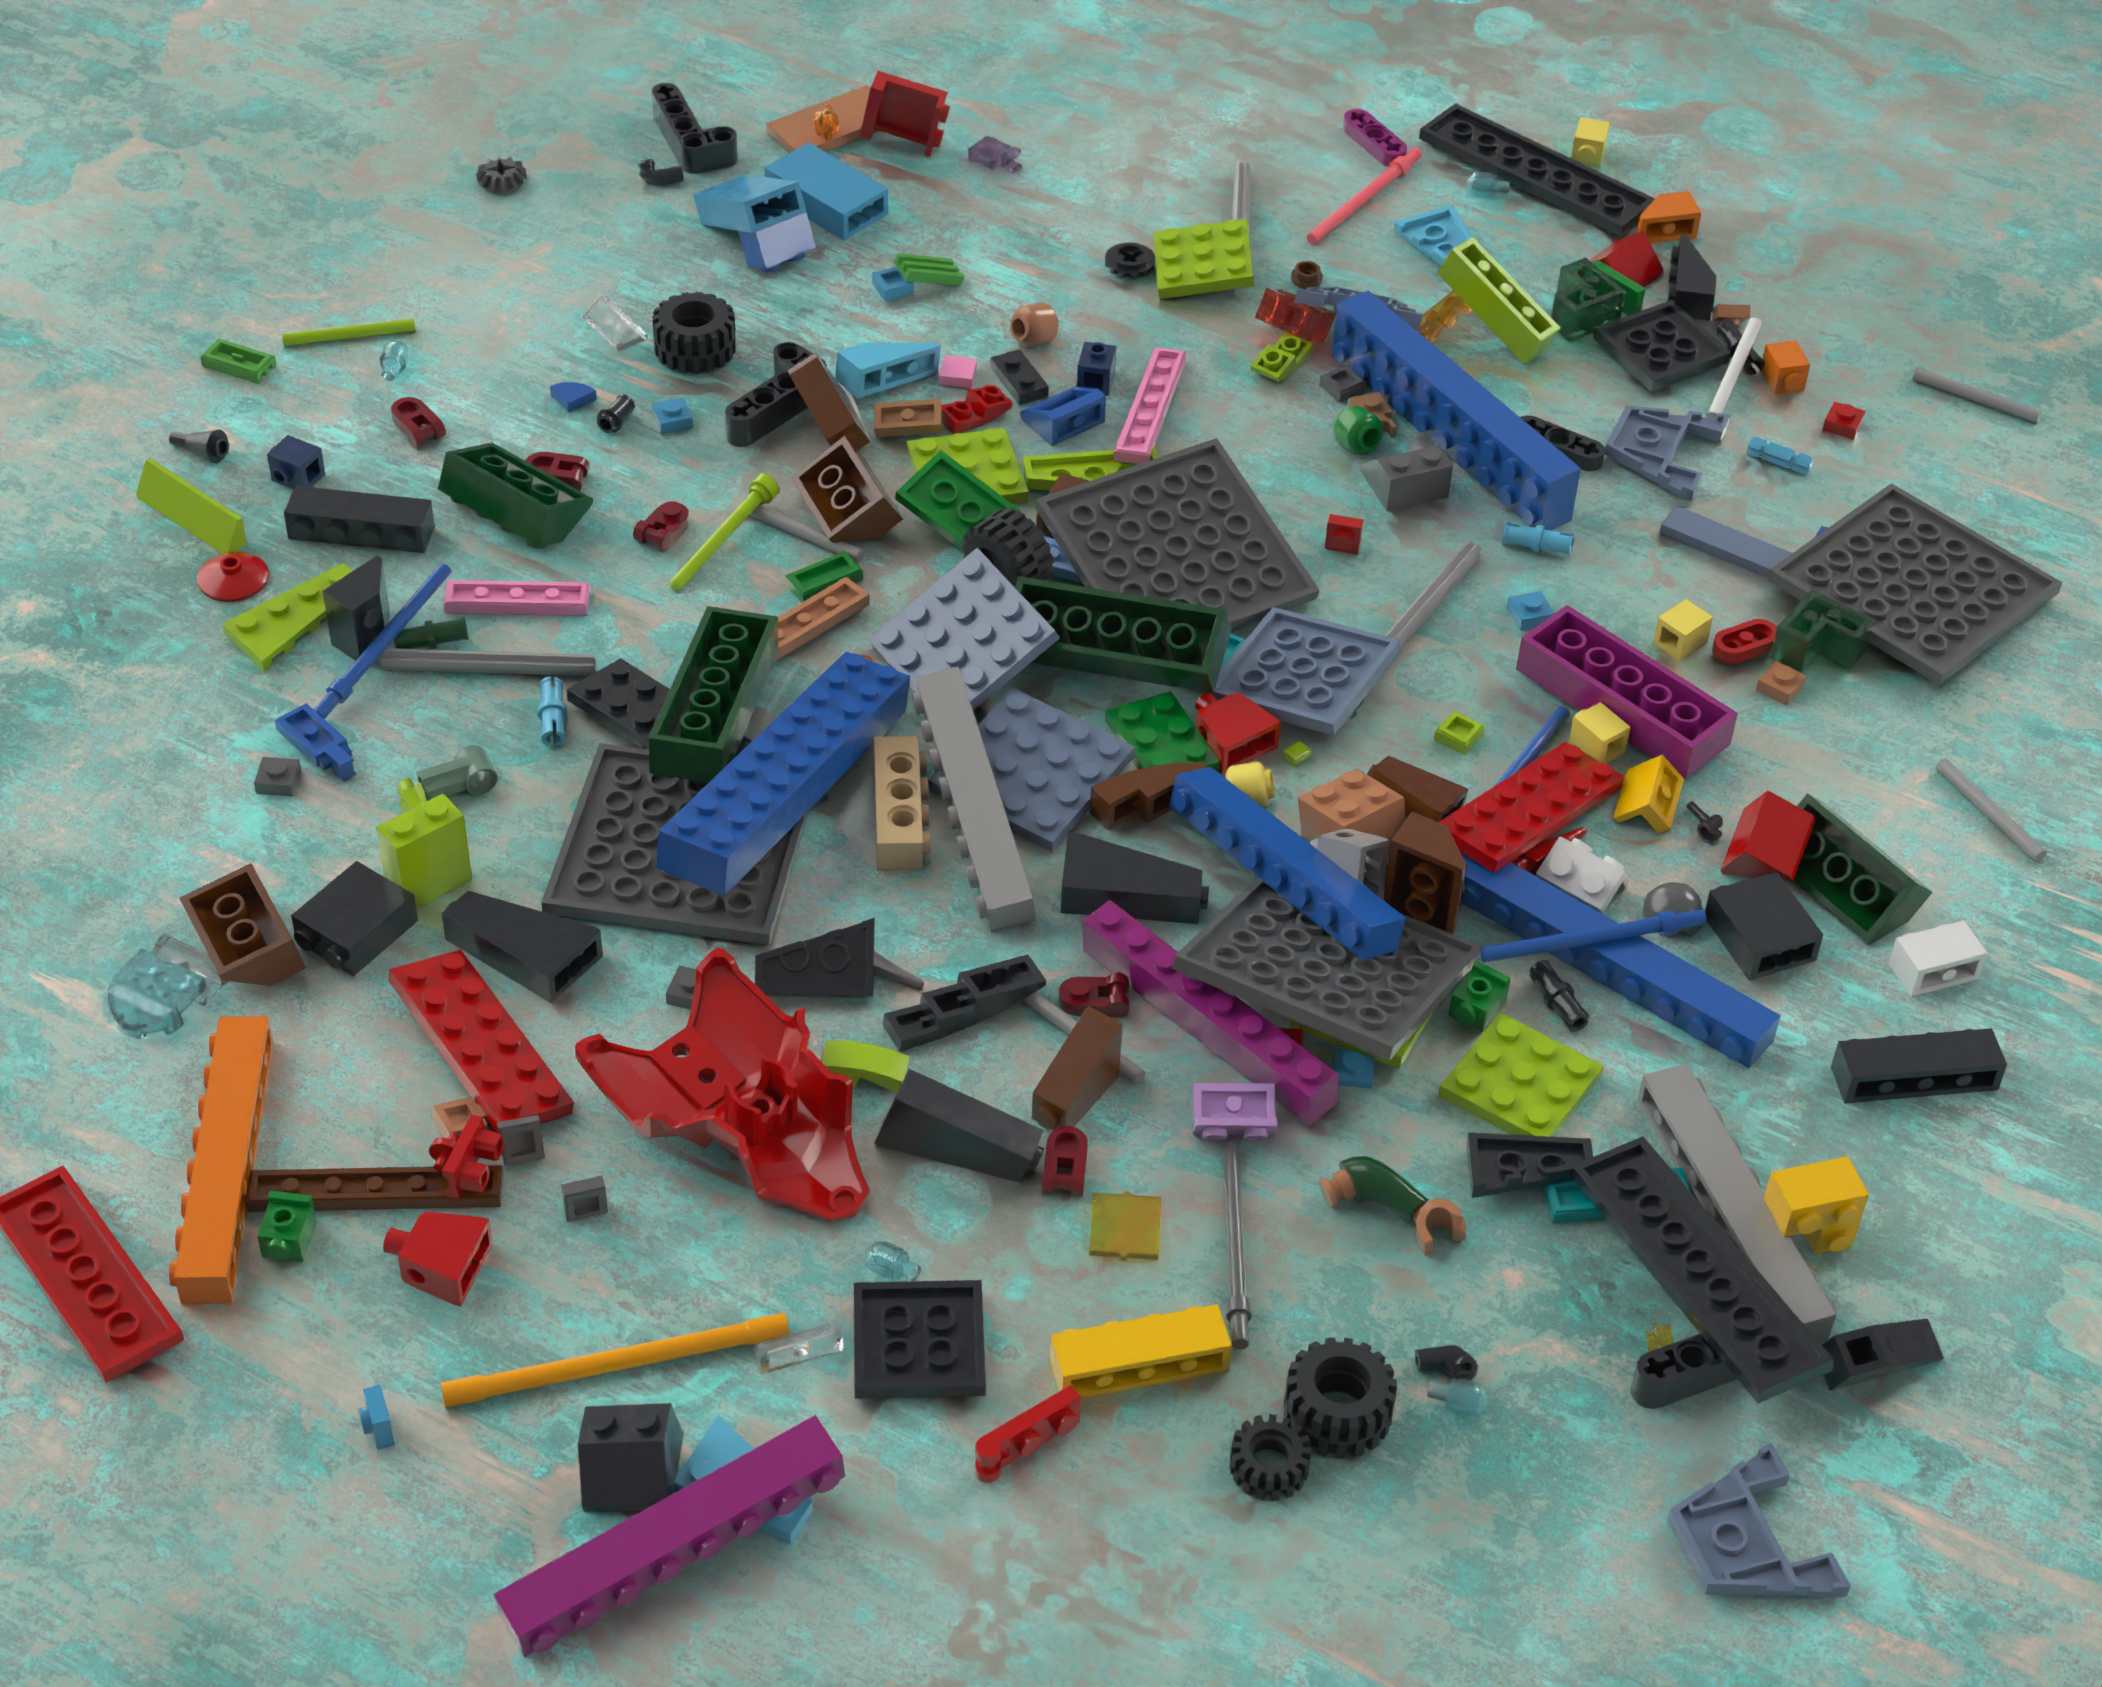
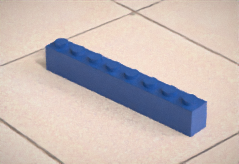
(1287, 863)

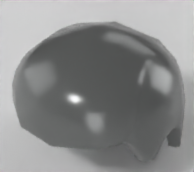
(1673, 897)

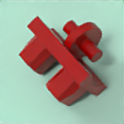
(459, 1156)

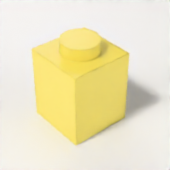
(1590, 141)
(1682, 630)
(1599, 733)

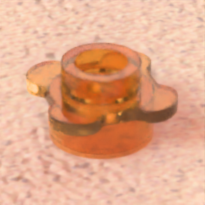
(826, 122)

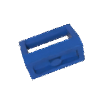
(1066, 414)

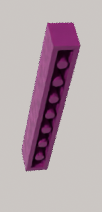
(1211, 1016)
(669, 1536)

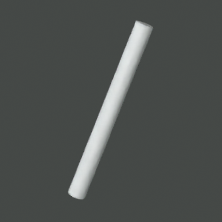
(1734, 367)

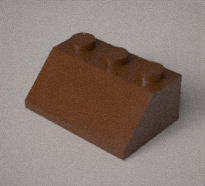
(846, 495)
(1425, 873)
(243, 929)

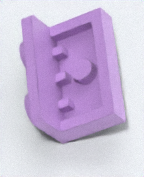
(1234, 1110)

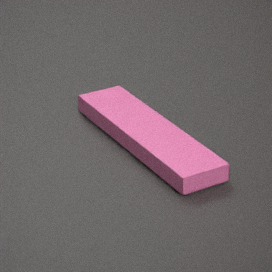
(517, 597)

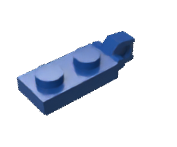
(317, 740)

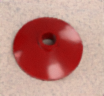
(232, 576)

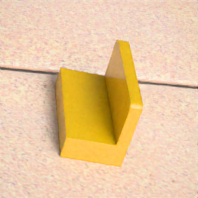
(1652, 792)

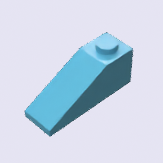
(882, 366)

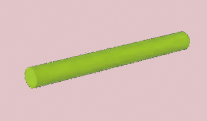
(348, 332)

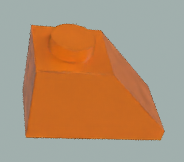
(1670, 217)

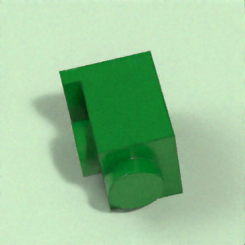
(1479, 996)
(287, 1226)

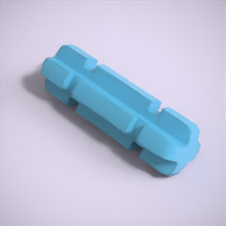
(1779, 455)

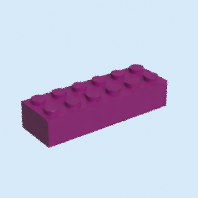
(1595, 666)

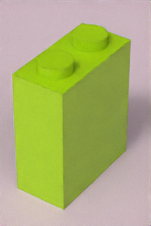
(426, 849)

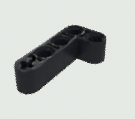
(693, 148)
(770, 402)
(1678, 1373)

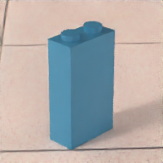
(832, 191)
(750, 203)

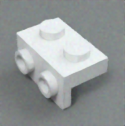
(1583, 874)

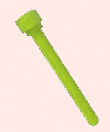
(762, 490)

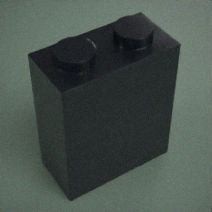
(354, 918)
(1763, 925)

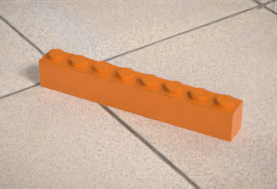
(223, 1161)

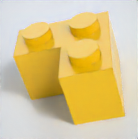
(1818, 1201)

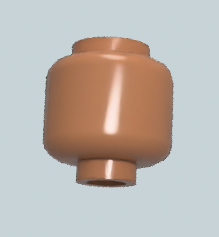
(1034, 324)

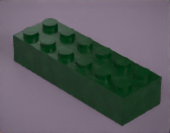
(1130, 634)
(713, 694)

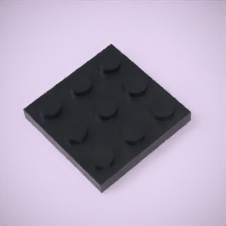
(1661, 345)
(919, 1339)

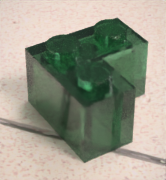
(1585, 299)
(1822, 629)

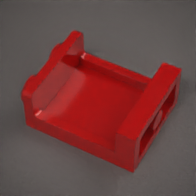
(905, 111)

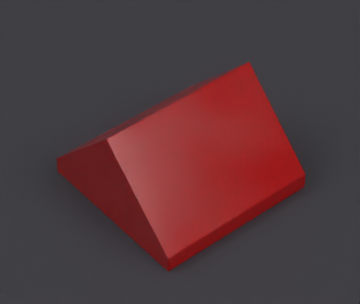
(1633, 259)
(1768, 838)

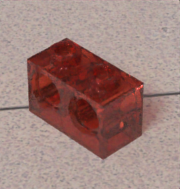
(1298, 319)

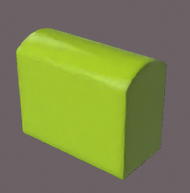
(1296, 753)

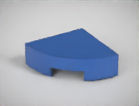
(572, 394)

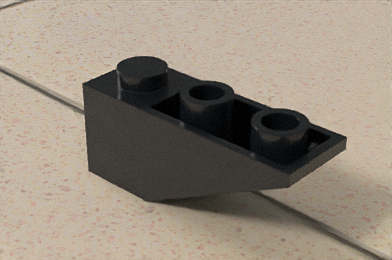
(1691, 280)
(1880, 1351)

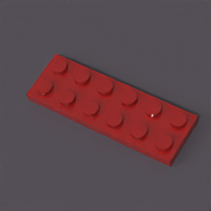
(1531, 805)
(479, 1039)
(86, 1274)

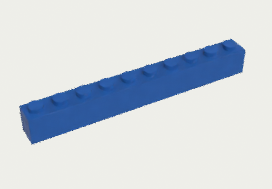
(1628, 965)

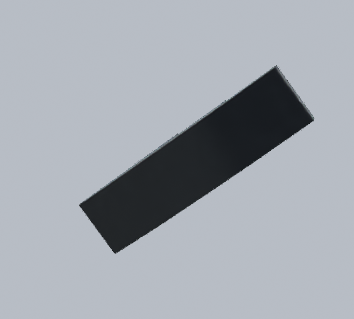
(958, 1006)

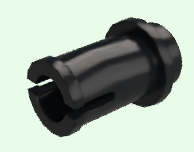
(611, 418)

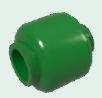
(1358, 430)

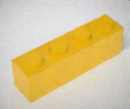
(1141, 1351)

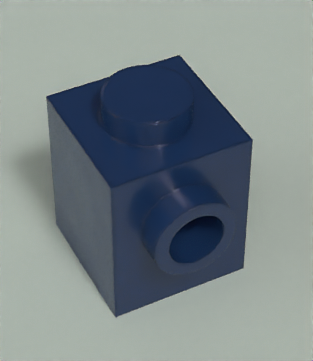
(1097, 366)
(296, 463)

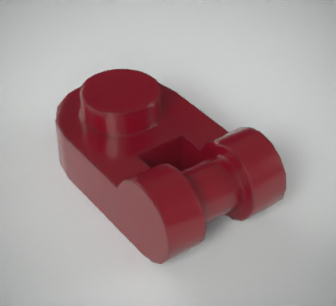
(412, 412)
(565, 467)
(663, 525)
(1081, 992)
(1065, 1149)

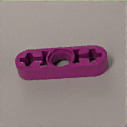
(1362, 126)

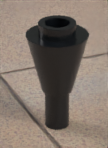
(208, 444)

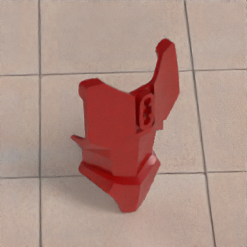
(765, 1099)

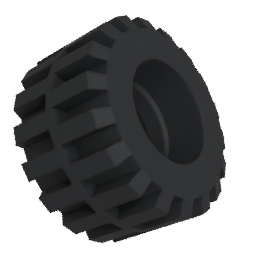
(694, 332)
(1011, 545)
(1344, 1369)

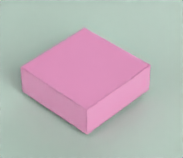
(957, 371)

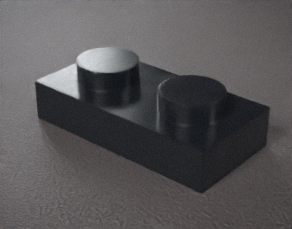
(1019, 377)

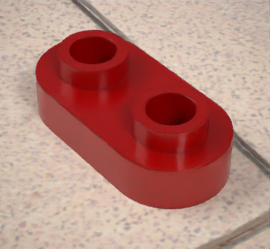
(1744, 641)

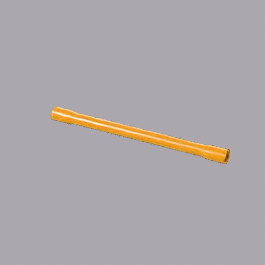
(480, 1387)

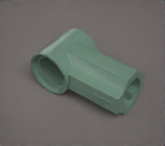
(468, 771)

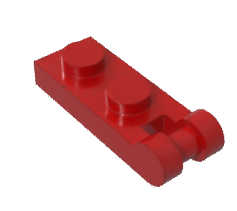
(1026, 1433)

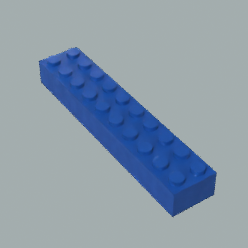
(1456, 412)
(782, 773)

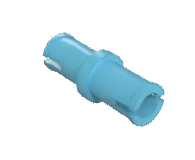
(1538, 538)
(552, 711)

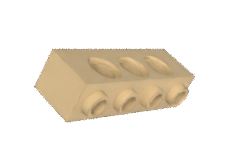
(899, 803)

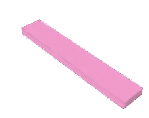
(1150, 406)

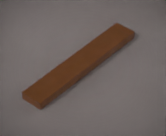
(370, 1188)

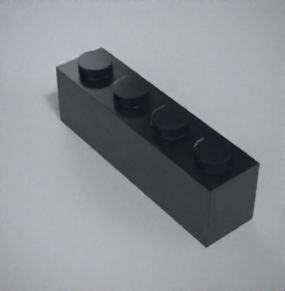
(359, 519)
(1918, 1065)

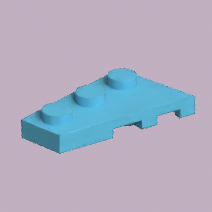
(1434, 232)
(722, 1446)

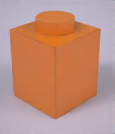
(1785, 367)

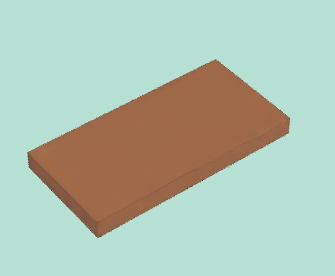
(798, 128)

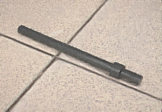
(1238, 1304)

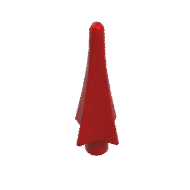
(1534, 857)

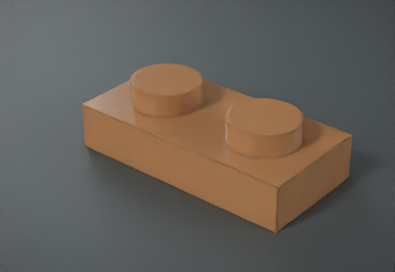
(908, 418)

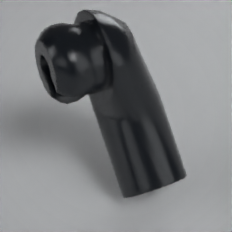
(659, 176)
(1449, 1359)

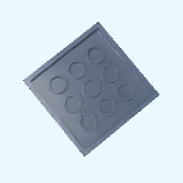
(968, 622)
(1307, 669)
(1045, 765)

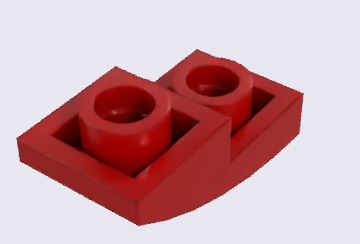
(978, 409)

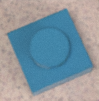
(891, 284)
(672, 415)
(1529, 609)
(1353, 1068)
(376, 1417)

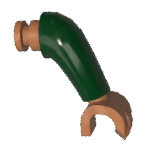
(1374, 1181)

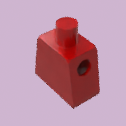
(1236, 728)
(441, 1253)

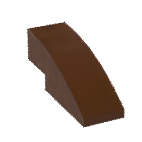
(1137, 792)

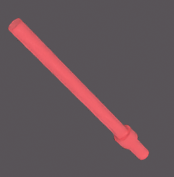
(1396, 169)

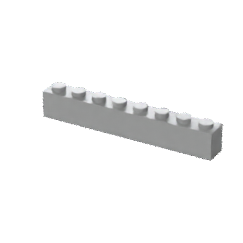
(974, 799)
(1730, 1190)

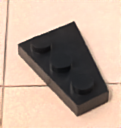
(822, 966)
(1521, 1161)

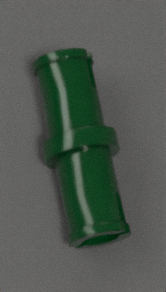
(432, 634)

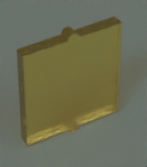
(1125, 1226)

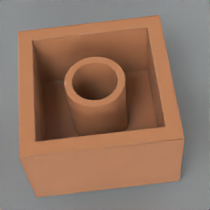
(1351, 803)

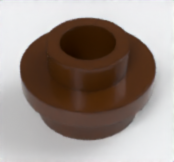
(1307, 275)

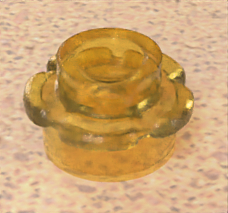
(1659, 1337)

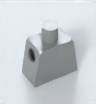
(1358, 854)

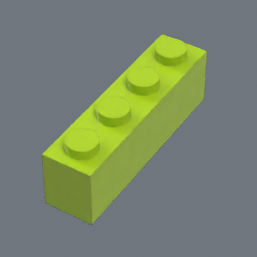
(1498, 300)

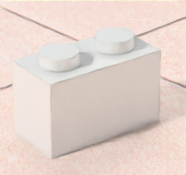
(1937, 958)

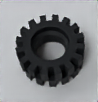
(1270, 1478)

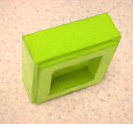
(1459, 732)

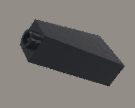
(1131, 879)
(523, 943)
(958, 1130)

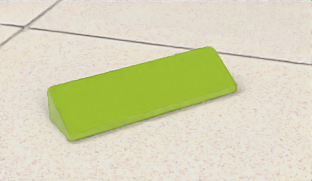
(191, 508)

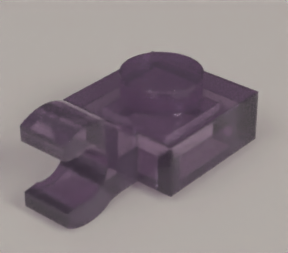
(995, 153)

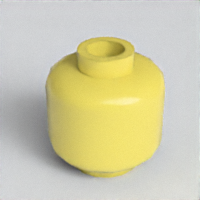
(1253, 781)

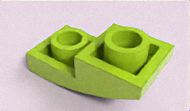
(1283, 358)
(867, 1061)

